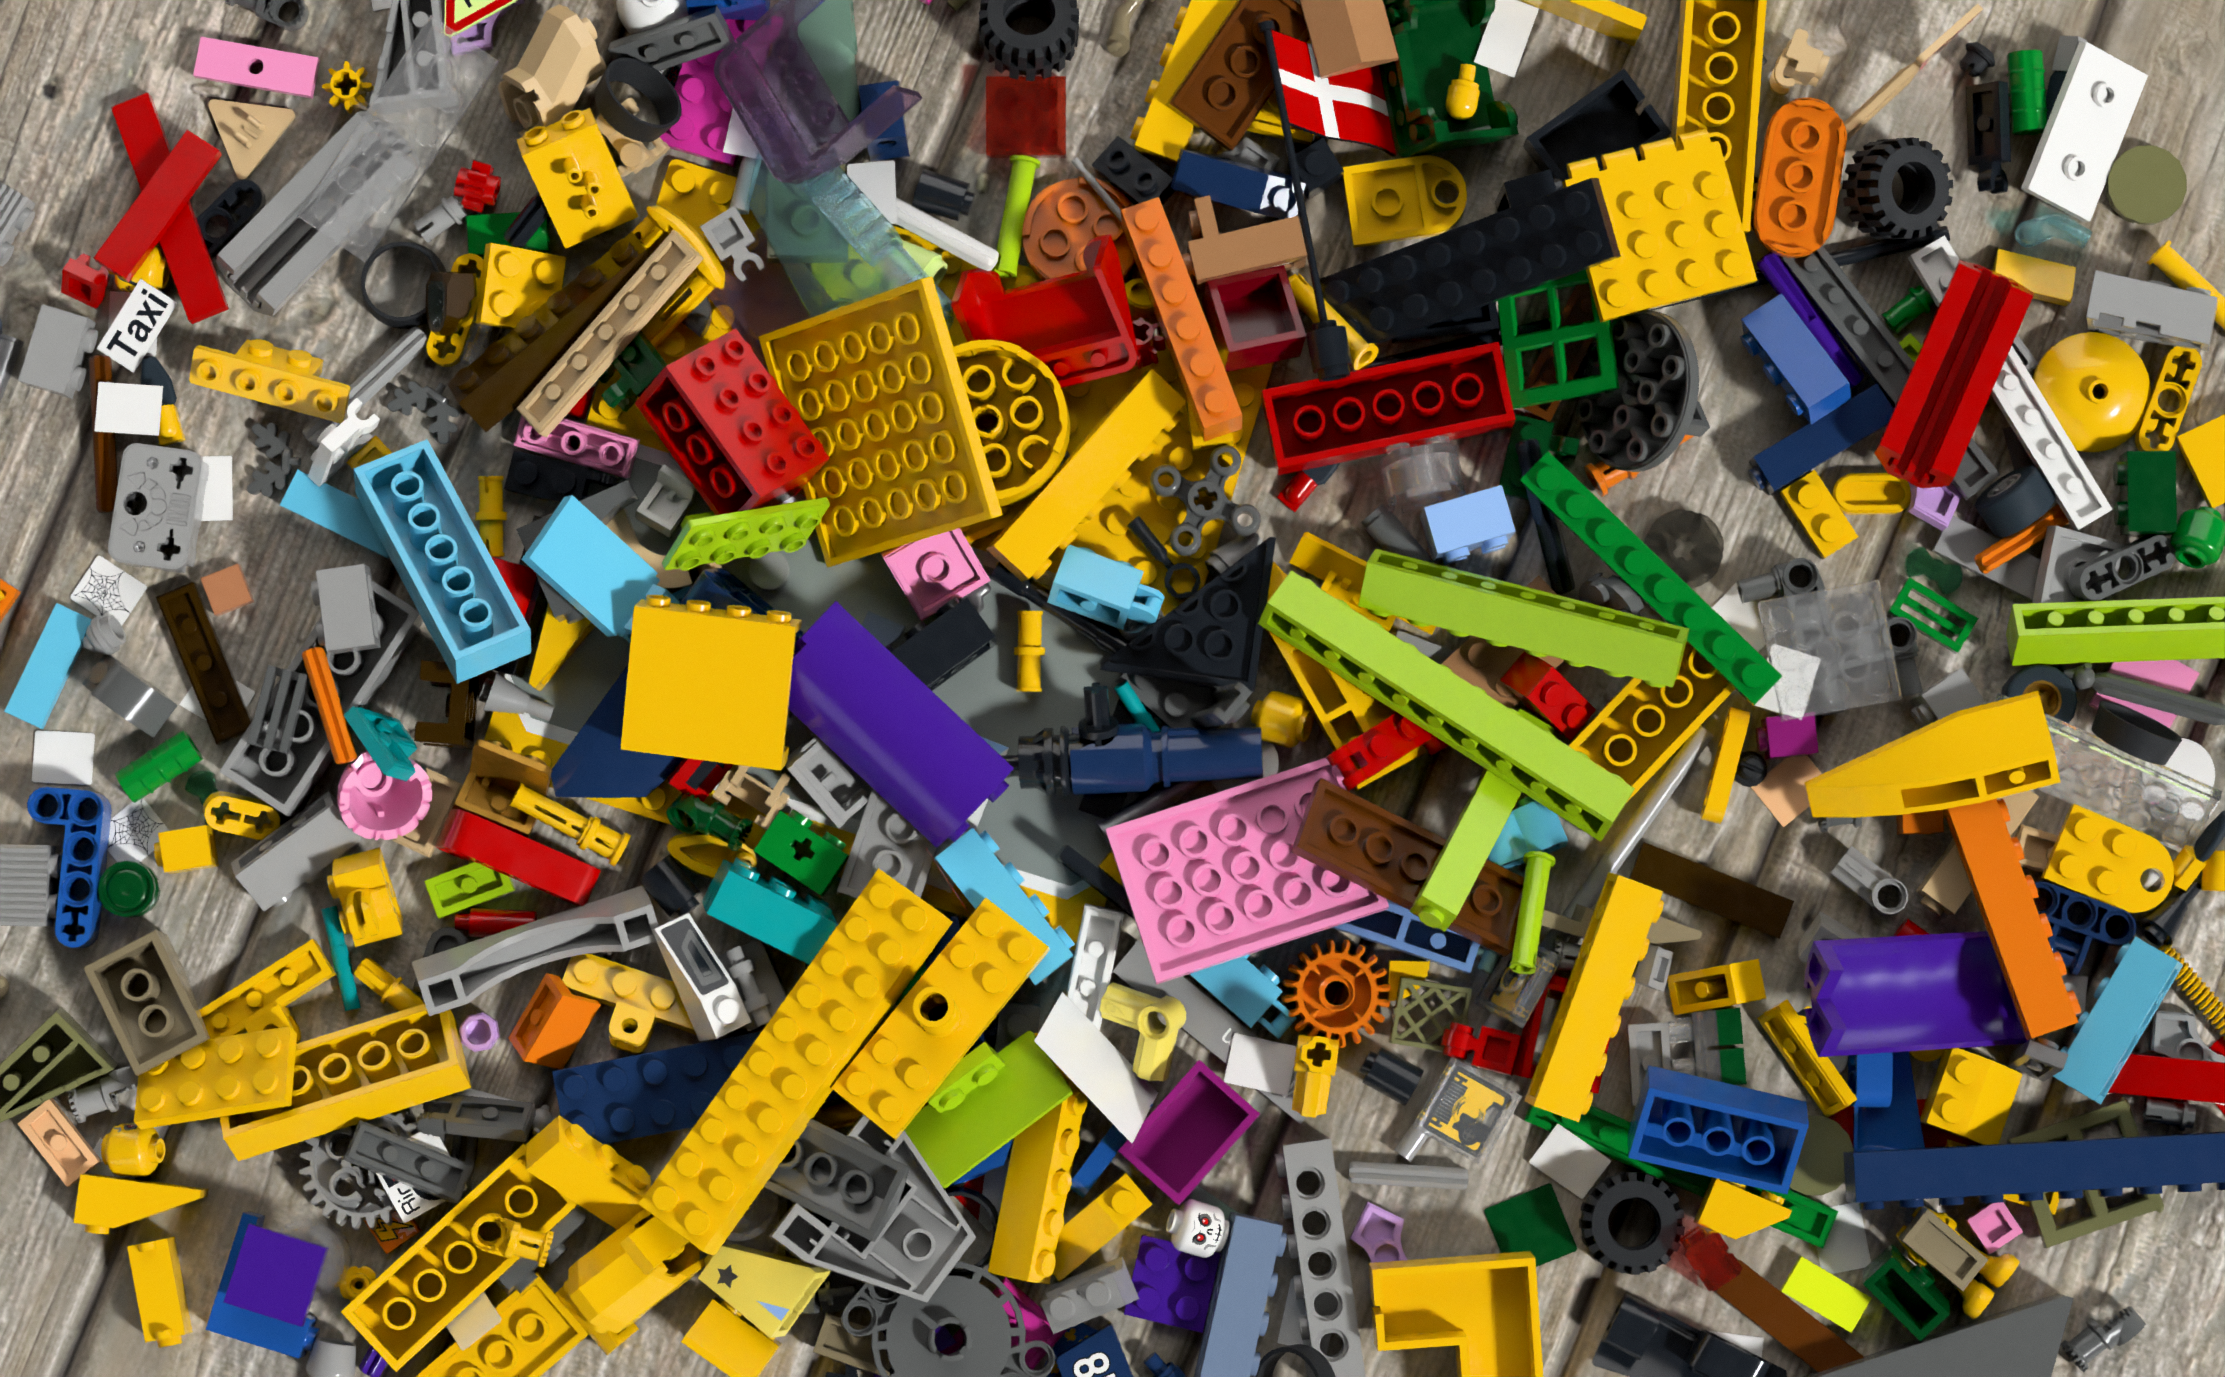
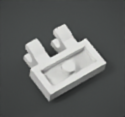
(340, 442)

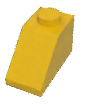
(1716, 987)

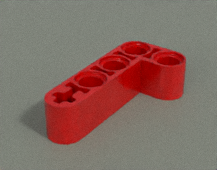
(517, 857)

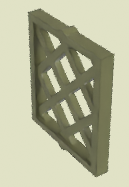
(1399, 1010)

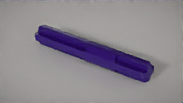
(1785, 283)

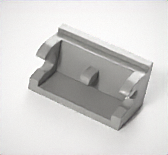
(826, 780)

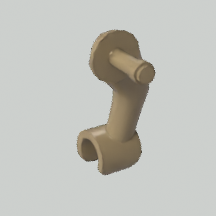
(1119, 36)

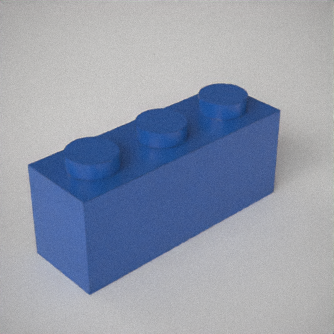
(1794, 360)

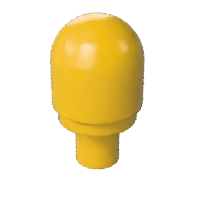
(1463, 94)

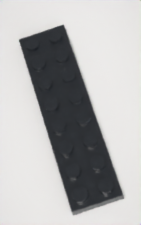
(1475, 264)

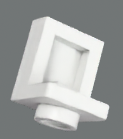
(667, 501)

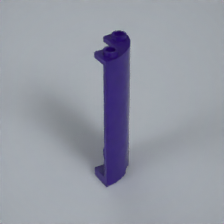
(892, 727)
(1908, 995)

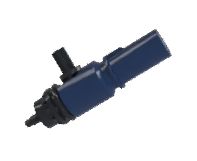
(1131, 757)

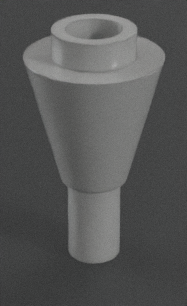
(506, 697)

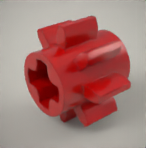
(477, 186)
(1148, 342)

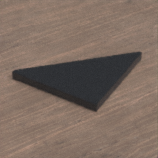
(1211, 634)

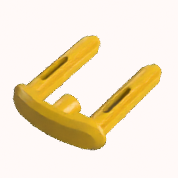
(696, 289)

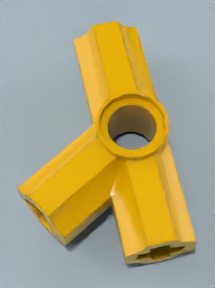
(1314, 1066)

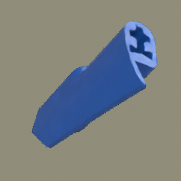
(1885, 1103)

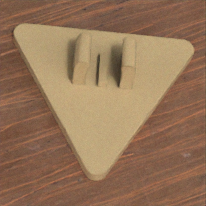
(248, 131)

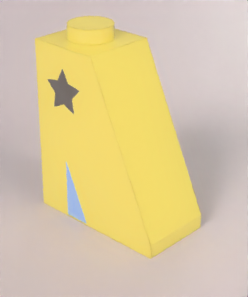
(763, 1285)

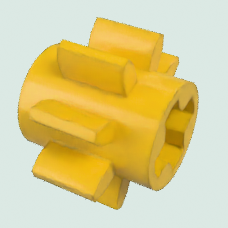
(356, 94)

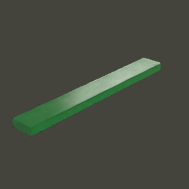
(1609, 1136)

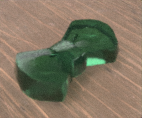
(1921, 563)
(203, 785)

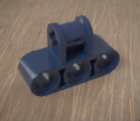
(2077, 938)

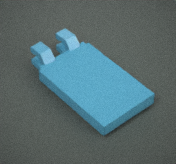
(592, 568)

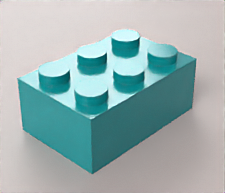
(769, 910)

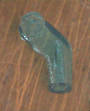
(2052, 227)

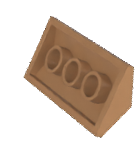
(1348, 35)

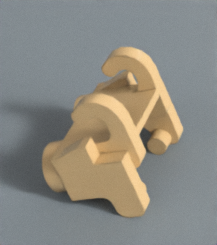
(1799, 63)
(632, 152)
(754, 793)

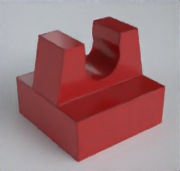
(84, 282)

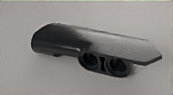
(1654, 1344)

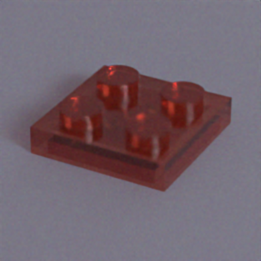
(1026, 117)

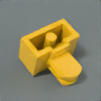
(366, 897)

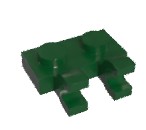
(638, 367)
(1541, 430)

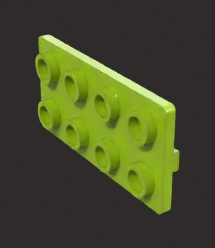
(744, 533)
(986, 1105)

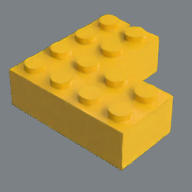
(1470, 1301)

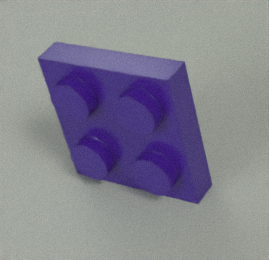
(1172, 1284)

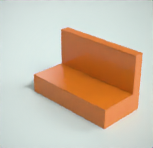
(552, 1024)

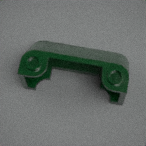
(1431, 46)

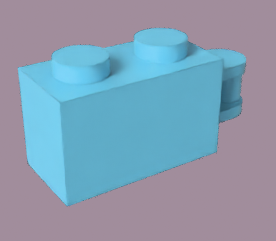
(1103, 589)
(1246, 992)

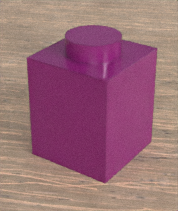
(1787, 738)

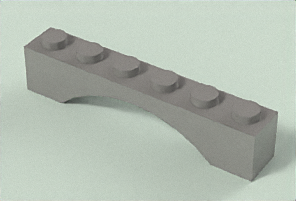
(472, 968)

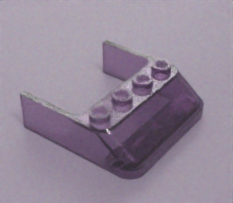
(789, 102)

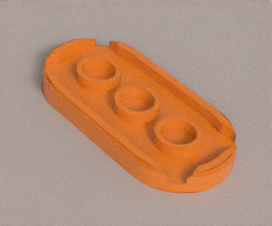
(1799, 178)

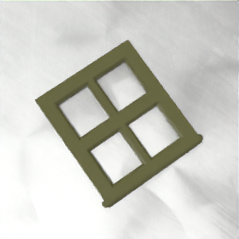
(2100, 1215)

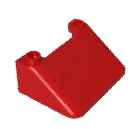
(1068, 322)

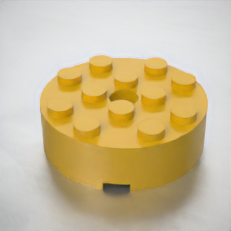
(1030, 413)

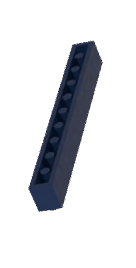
(2034, 1169)

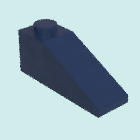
(1236, 184)

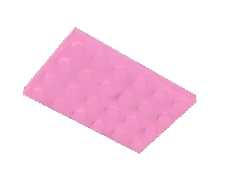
(1222, 875)

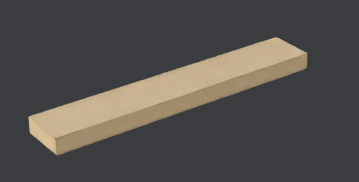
(609, 333)

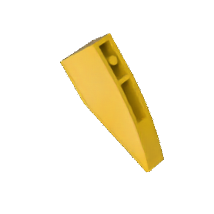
(1337, 704)
(1945, 764)

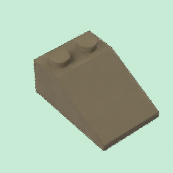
(148, 1001)

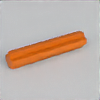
(2016, 543)
(329, 705)

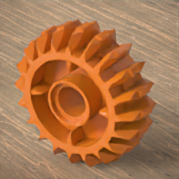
(1360, 986)

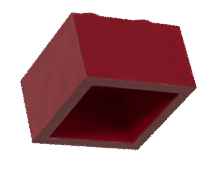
(1254, 318)

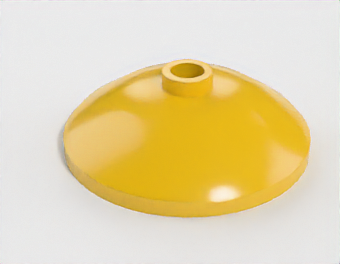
(2067, 381)

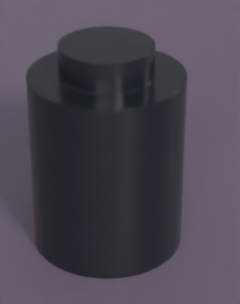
(943, 195)
(671, 887)
(1391, 1075)

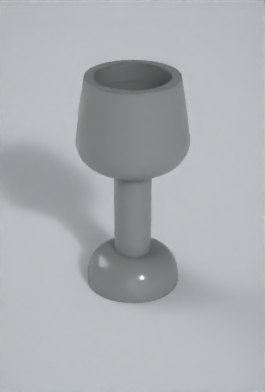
(332, 1358)

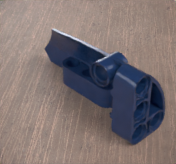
(593, 761)

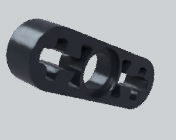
(247, 214)

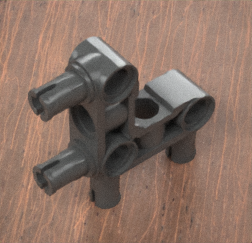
(1778, 584)

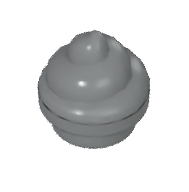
(104, 635)

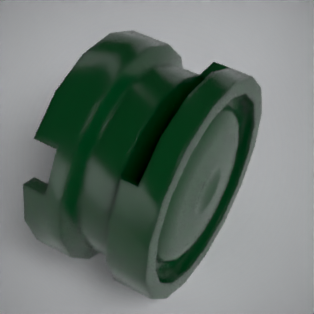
(129, 889)

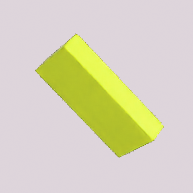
(1825, 1294)

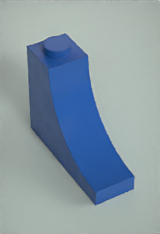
(255, 1327)

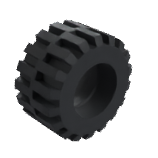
(1028, 53)
(1923, 181)
(1667, 1222)

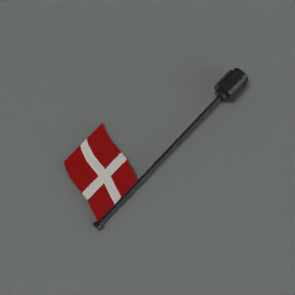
(1336, 108)

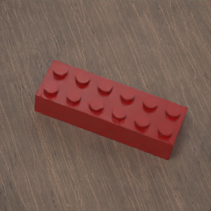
(1387, 405)

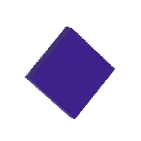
(276, 1275)

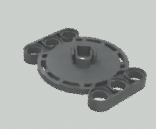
(959, 1301)

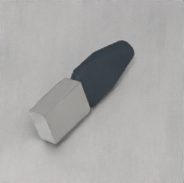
(2064, 54)

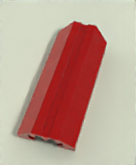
(1953, 376)

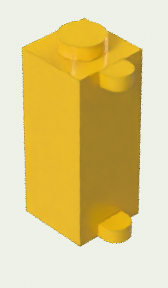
(160, 1291)

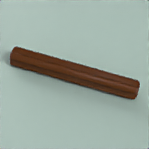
(103, 442)

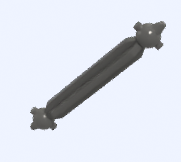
(2147, 695)

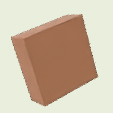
(227, 590)

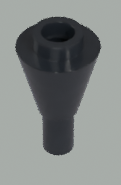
(2165, 920)

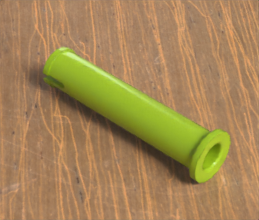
(1014, 212)
(1531, 911)

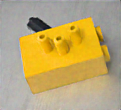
(574, 182)

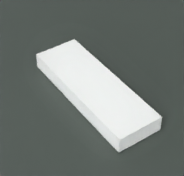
(1094, 959)

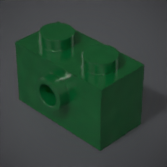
(2146, 493)
(1906, 1291)

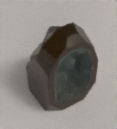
(449, 300)

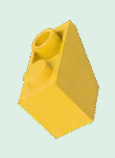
(1738, 1212)

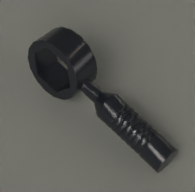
(1160, 554)

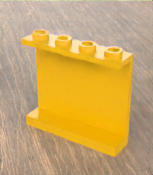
(709, 682)

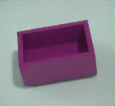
(1189, 1132)

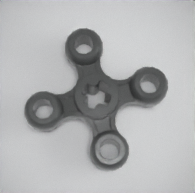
(1213, 485)

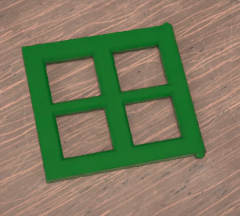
(1556, 336)

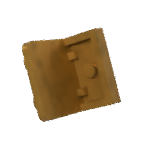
(494, 780)

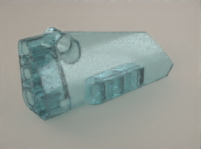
(832, 240)

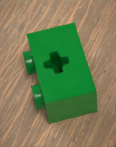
(778, 849)

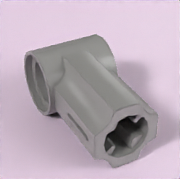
(1867, 879)

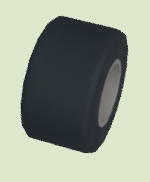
(2015, 501)

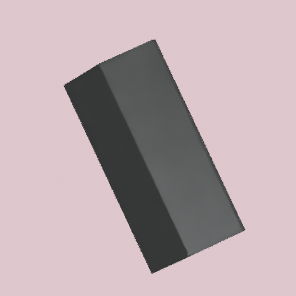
(841, 1180)

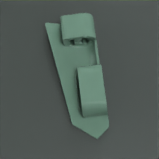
(832, 45)

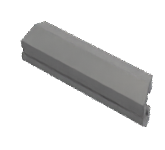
(277, 248)

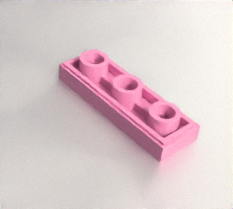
(234, 62)
(597, 450)

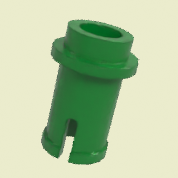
(1908, 309)

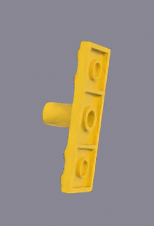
(915, 1055)

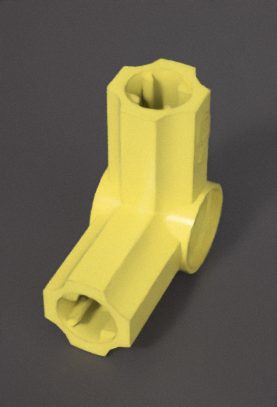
(1155, 1039)

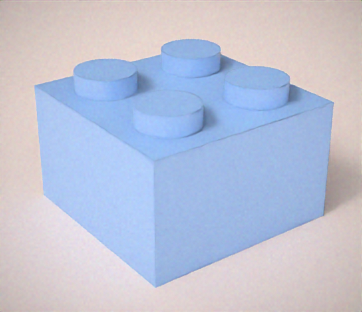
(1467, 525)

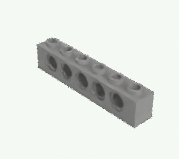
(1318, 1158)

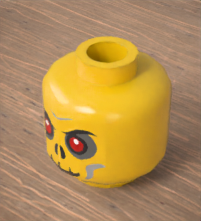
(132, 1150)

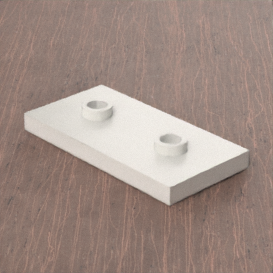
(2084, 132)

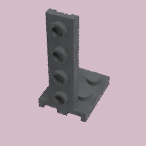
(1190, 704)

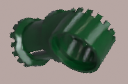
(708, 820)

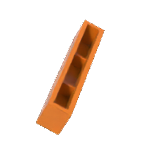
(1181, 319)
(2011, 917)

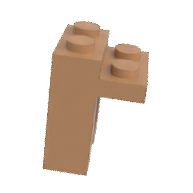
(1239, 251)

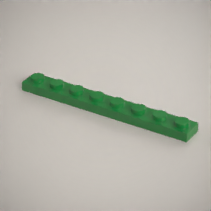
(1650, 578)

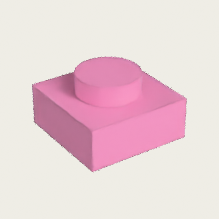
(1993, 1226)

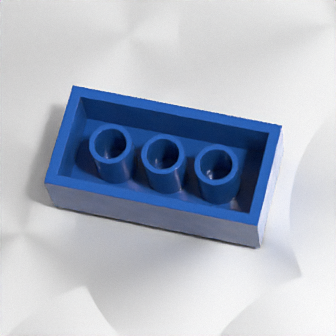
(1717, 1129)

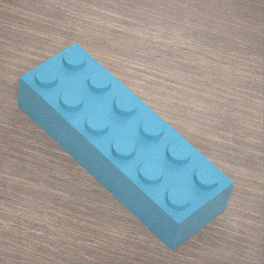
(442, 561)

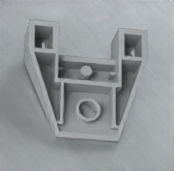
(913, 1248)

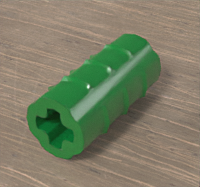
(2027, 92)
(158, 766)

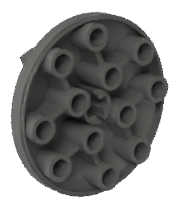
(1655, 396)

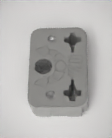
(171, 510)

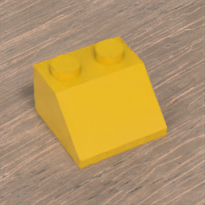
(1970, 1096)
(730, 1341)

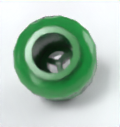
(2199, 537)

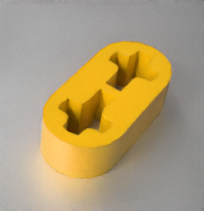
(239, 824)

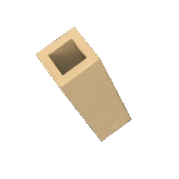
(1947, 881)

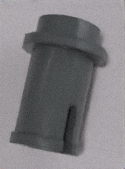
(2169, 1113)

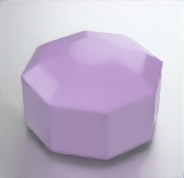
(479, 1032)

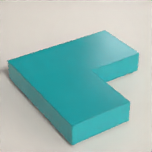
(384, 740)

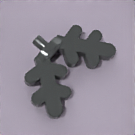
(441, 410)
(279, 446)

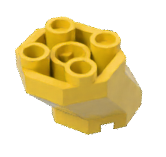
(615, 1290)

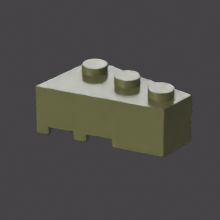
(50, 1063)

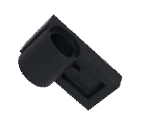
(1133, 173)

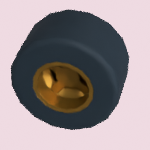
(2053, 686)

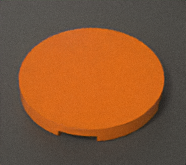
(1065, 220)

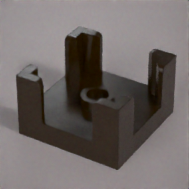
(460, 708)

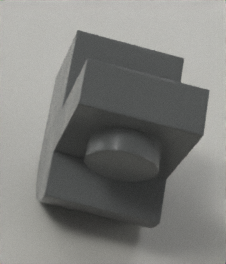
(129, 695)

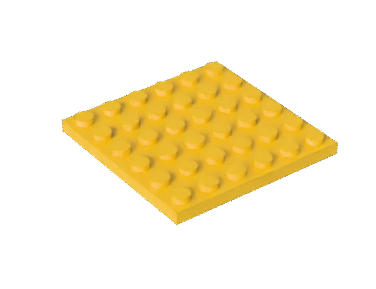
(891, 416)

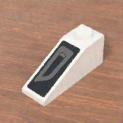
(700, 979)

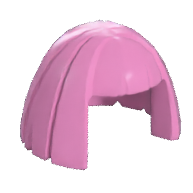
(381, 804)

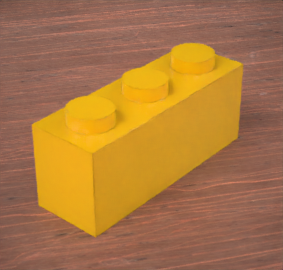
(587, 1172)

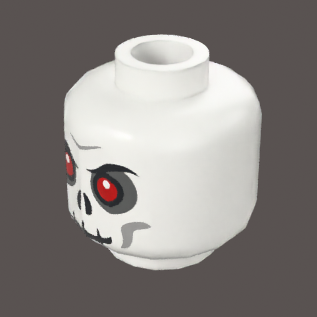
(1198, 1228)

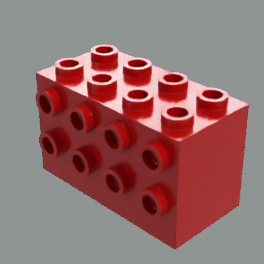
(731, 427)

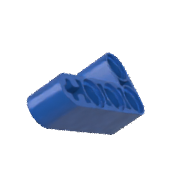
(72, 867)

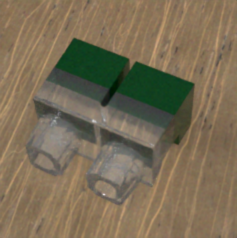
(1706, 1030)

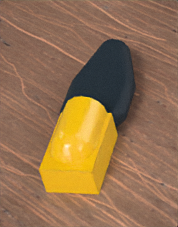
(170, 426)
(2193, 859)

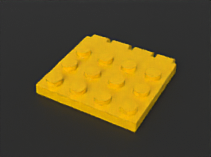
(1670, 223)

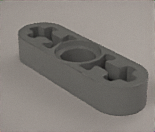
(2106, 565)

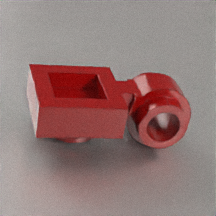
(1493, 1049)

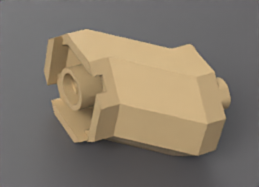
(552, 70)

